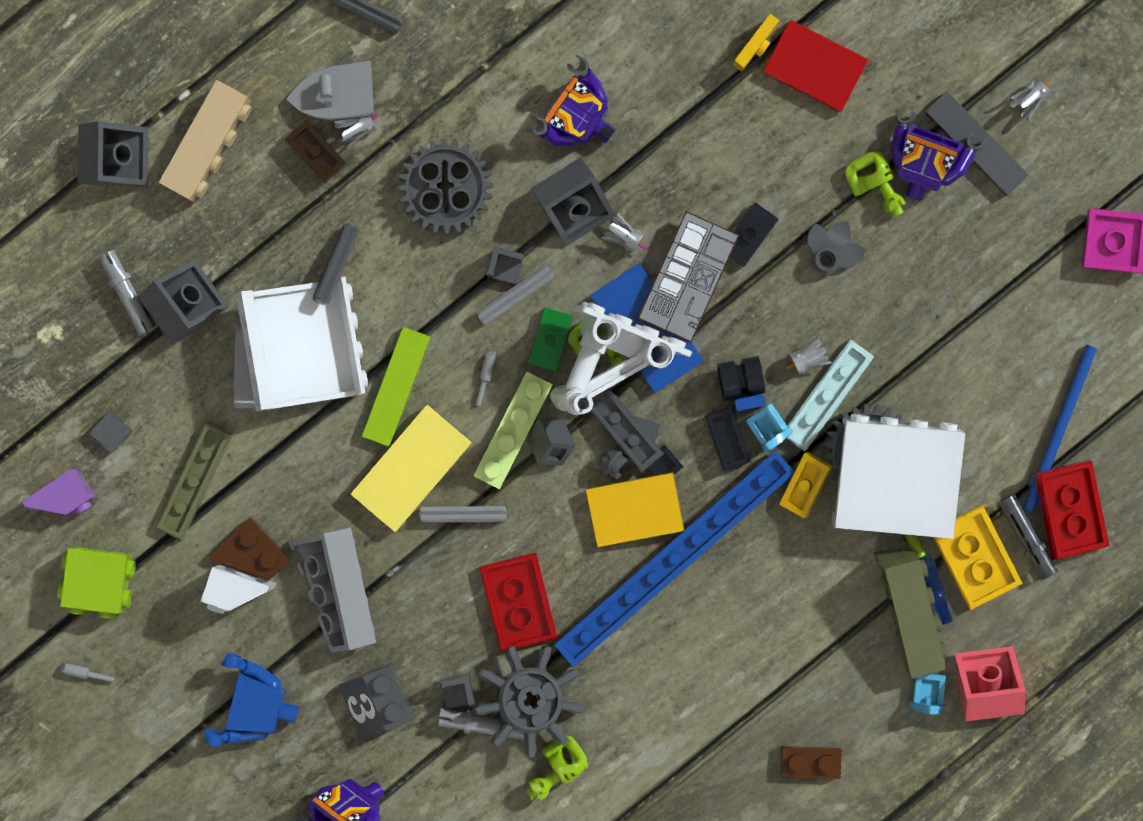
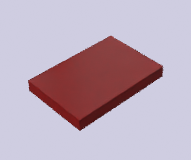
(815, 66)
(1071, 509)
(518, 602)

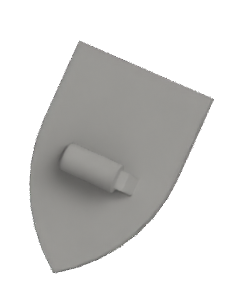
(336, 92)

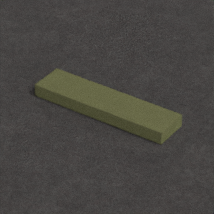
(194, 481)

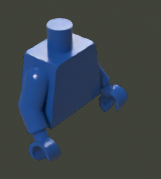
(255, 705)

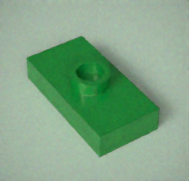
(550, 339)

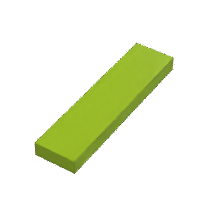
(396, 386)

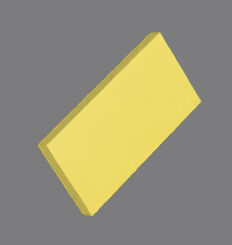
(411, 468)

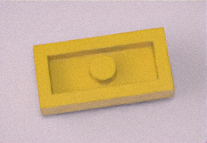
(757, 44)
(805, 485)

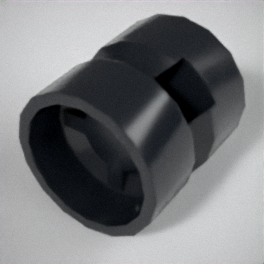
(741, 378)

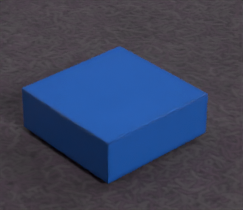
(749, 402)

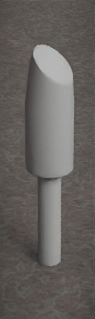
(485, 374)
(83, 672)

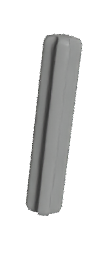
(515, 295)
(463, 514)

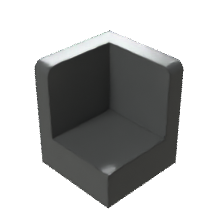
(505, 265)
(550, 441)
(458, 690)

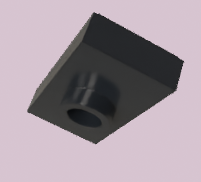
(752, 232)
(727, 438)

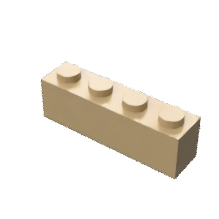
(206, 141)

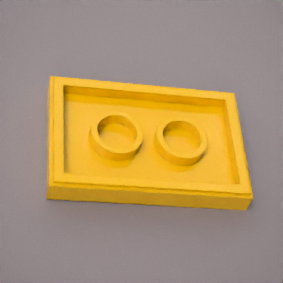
(635, 509)
(977, 559)

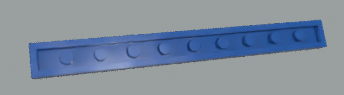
(674, 558)

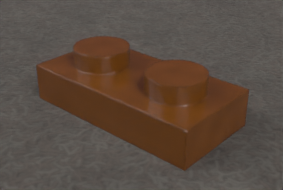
(811, 762)

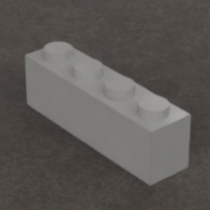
(336, 588)

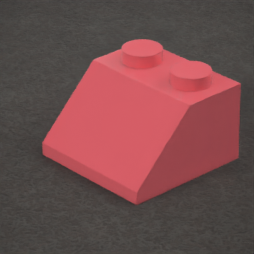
(990, 683)

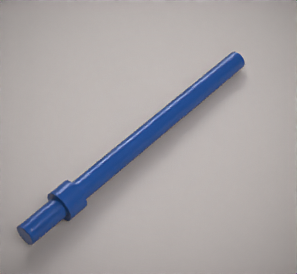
(1061, 424)

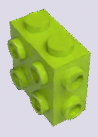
(96, 581)

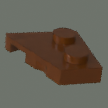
(252, 551)

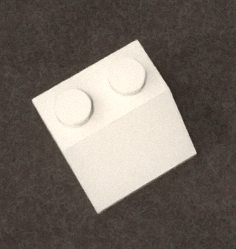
(231, 588)

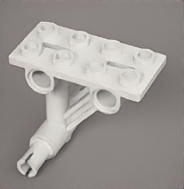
(619, 337)

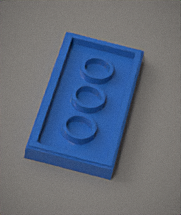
(626, 297)

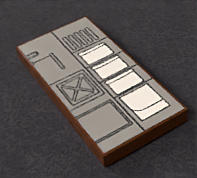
(688, 277)

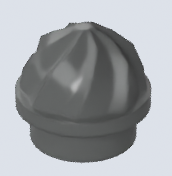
(614, 463)

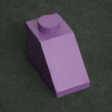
(63, 495)

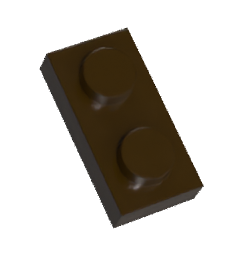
(315, 151)

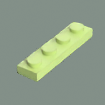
(513, 430)

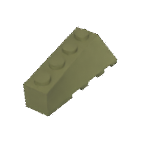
(912, 612)

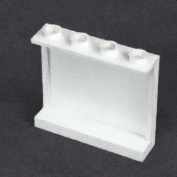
(299, 347)
(899, 477)

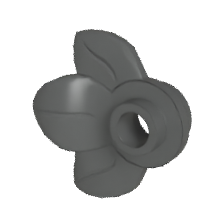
(834, 244)

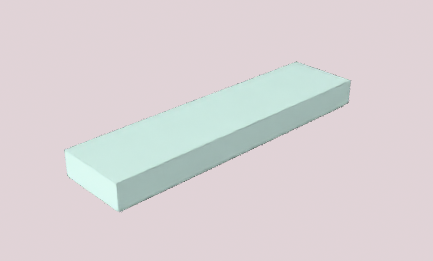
(828, 394)

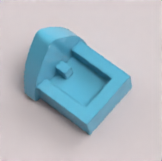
(769, 427)
(929, 694)

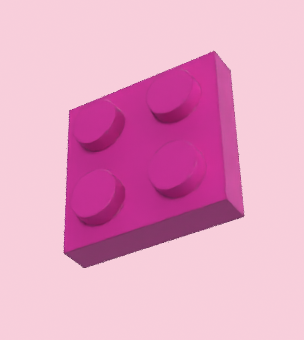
(1113, 241)

